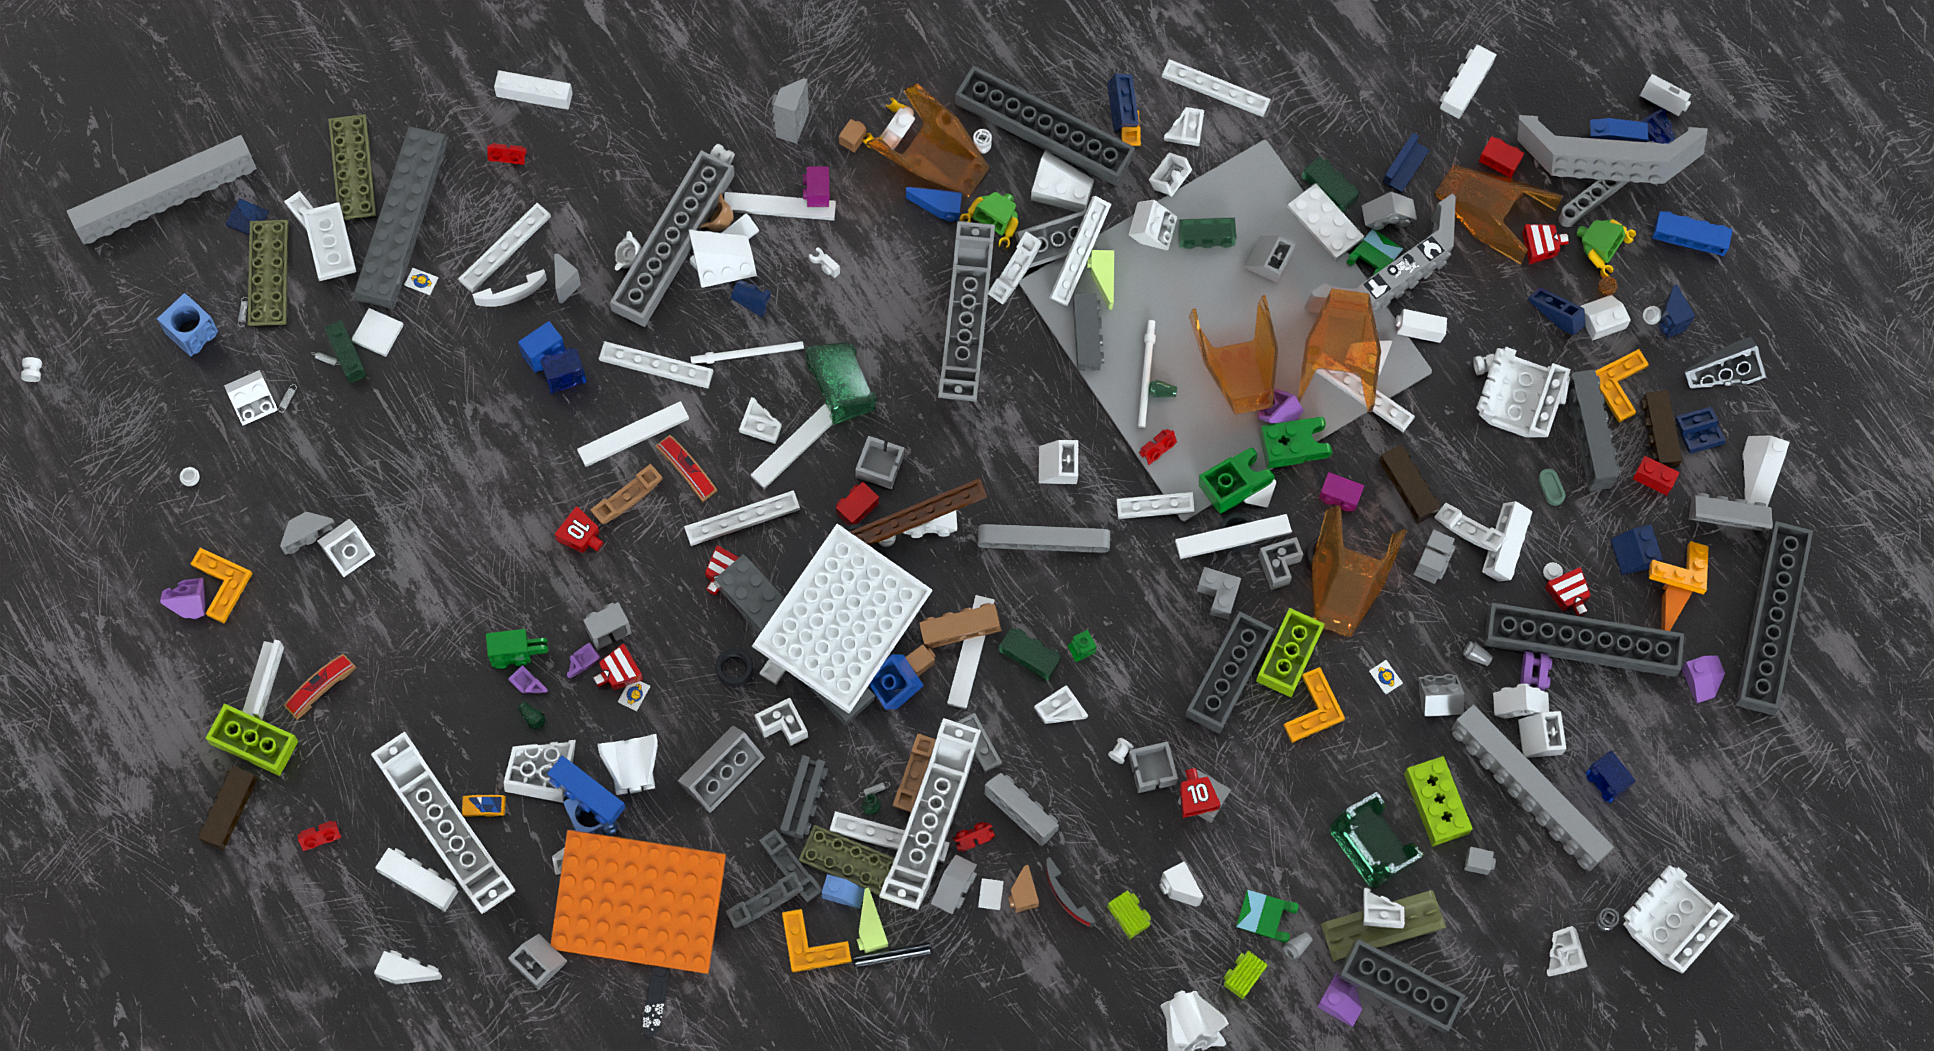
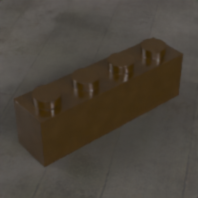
(1661, 428)
(1409, 483)
(227, 808)

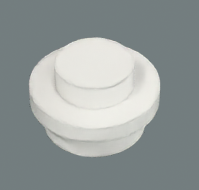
(1652, 315)
(189, 476)
(1552, 571)

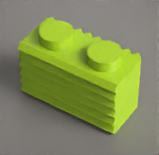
(1128, 914)
(1245, 974)

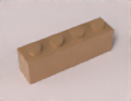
(960, 626)

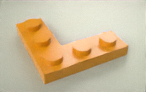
(1609, 385)
(1692, 578)
(234, 582)
(1327, 712)
(807, 958)

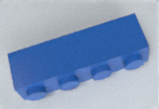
(1692, 233)
(586, 791)

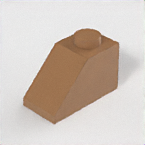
(1023, 893)

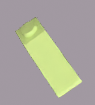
(1102, 273)
(870, 931)

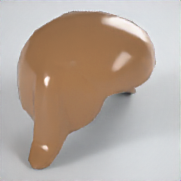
(721, 218)

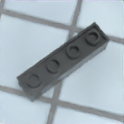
(1087, 331)
(803, 797)

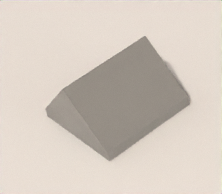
(566, 278)

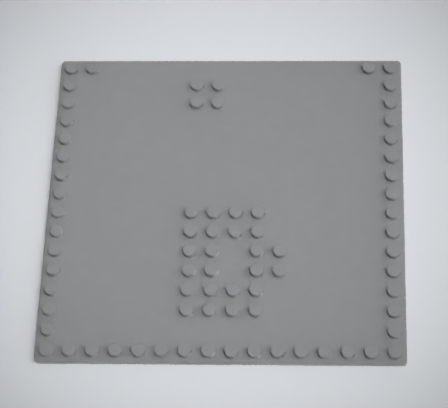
(1226, 296)

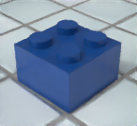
(541, 343)
(895, 682)

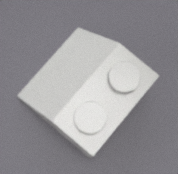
(1605, 317)
(346, 547)
(1181, 885)

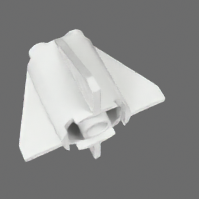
(630, 763)
(1192, 1023)

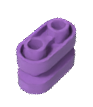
(1543, 664)

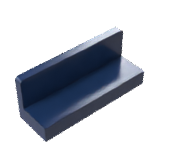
(1122, 101)
(1405, 164)

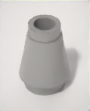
(1476, 653)
(1297, 945)

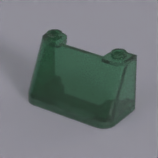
(840, 380)
(1372, 842)

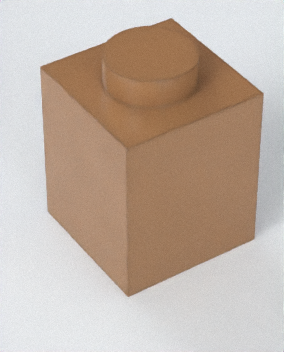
(852, 135)
(921, 659)

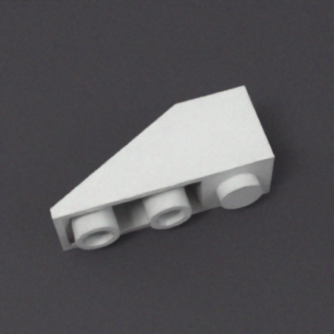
(399, 970)

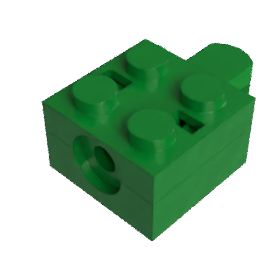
(513, 648)

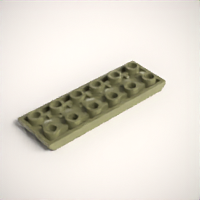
(352, 166)
(268, 272)
(846, 859)
(1420, 918)

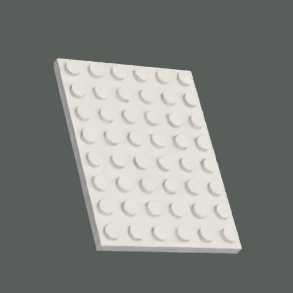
(842, 618)

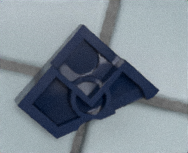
(751, 297)

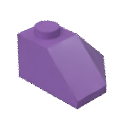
(1284, 408)
(186, 599)
(1703, 677)
(1341, 1001)

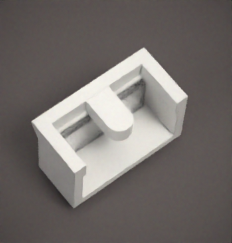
(1170, 174)

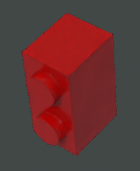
(1501, 156)
(1655, 475)
(857, 504)

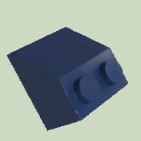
(1676, 314)
(1636, 549)

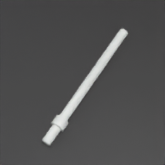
(1149, 340)
(709, 357)

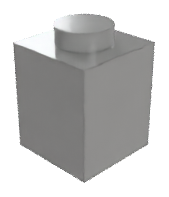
(1479, 861)

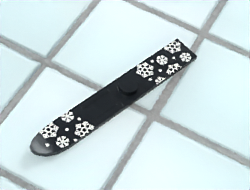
(655, 1000)

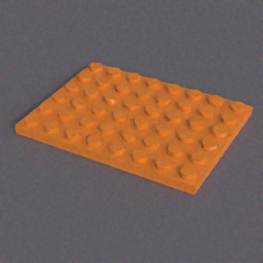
(638, 901)

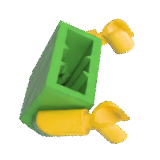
(997, 211)
(1603, 240)

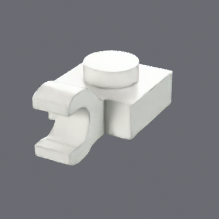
(828, 265)

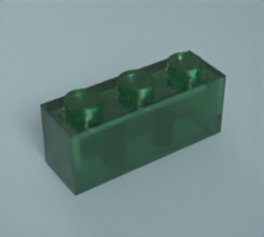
(1331, 182)
(1207, 232)
(345, 351)
(1030, 653)

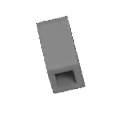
(305, 530)

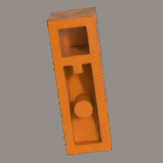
(1672, 604)

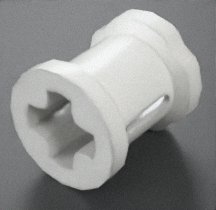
(1120, 750)

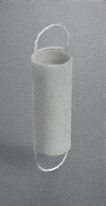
(243, 311)
(328, 359)
(287, 398)
(874, 789)

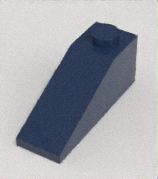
(1558, 310)

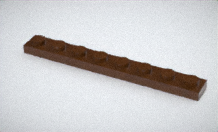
(921, 512)

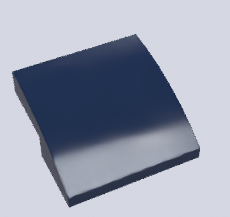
(1700, 430)

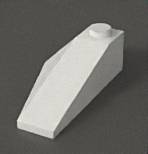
(1762, 465)

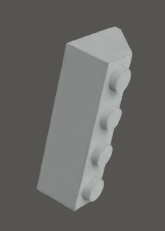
(791, 110)
(1056, 237)
(1731, 513)
(721, 769)
(1021, 809)

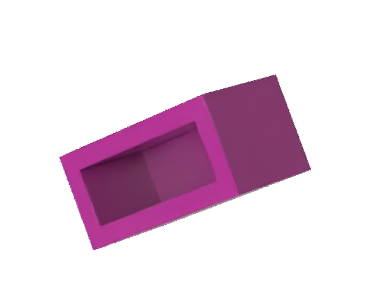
(817, 187)
(1341, 492)

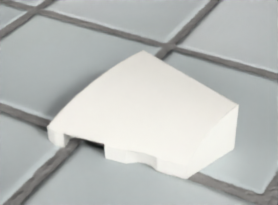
(1566, 952)

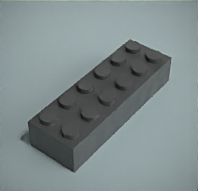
(1592, 430)
(1229, 672)
(1401, 986)

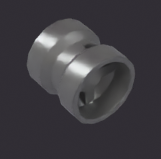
(1607, 923)

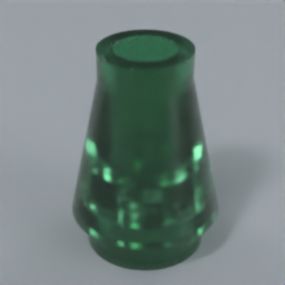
(1161, 389)
(532, 716)
(871, 808)

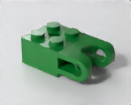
(1298, 441)
(1234, 480)

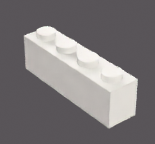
(1468, 81)
(533, 90)
(1512, 522)
(417, 879)

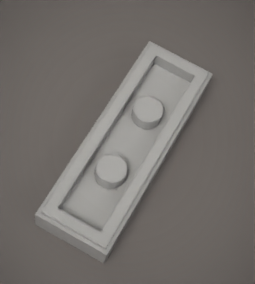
(984, 750)

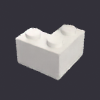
(942, 526)
(1520, 701)
(783, 717)

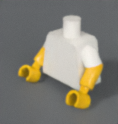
(898, 125)

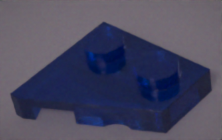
(1659, 127)

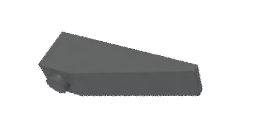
(1733, 364)

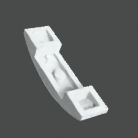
(1016, 268)
(511, 295)
(1469, 529)

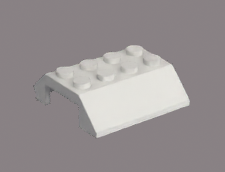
(1521, 394)
(1675, 920)

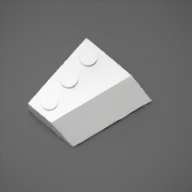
(1061, 184)
(721, 257)
(530, 766)

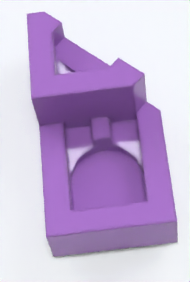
(583, 660)
(526, 682)

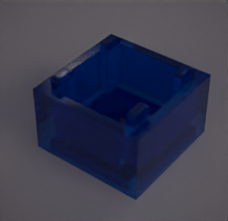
(563, 370)
(1610, 777)

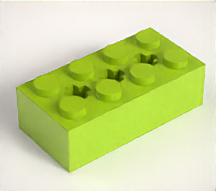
(1286, 641)
(248, 728)
(1431, 811)

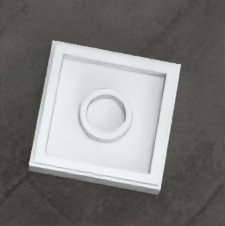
(377, 332)

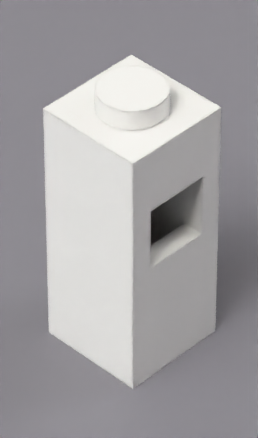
(1666, 95)
(1421, 325)

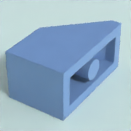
(842, 891)

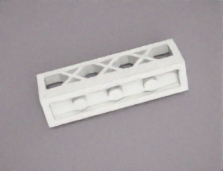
(263, 679)

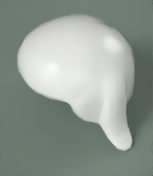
(627, 252)

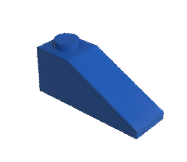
(1619, 130)
(940, 203)

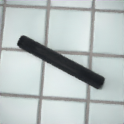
(892, 954)

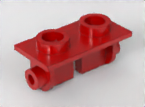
(501, 153)
(1164, 441)
(979, 832)
(327, 833)

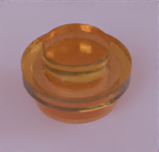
(1608, 285)

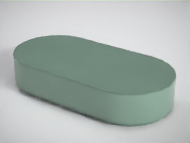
(1551, 487)

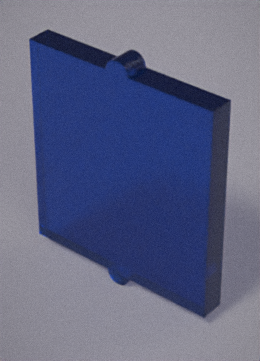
(243, 214)

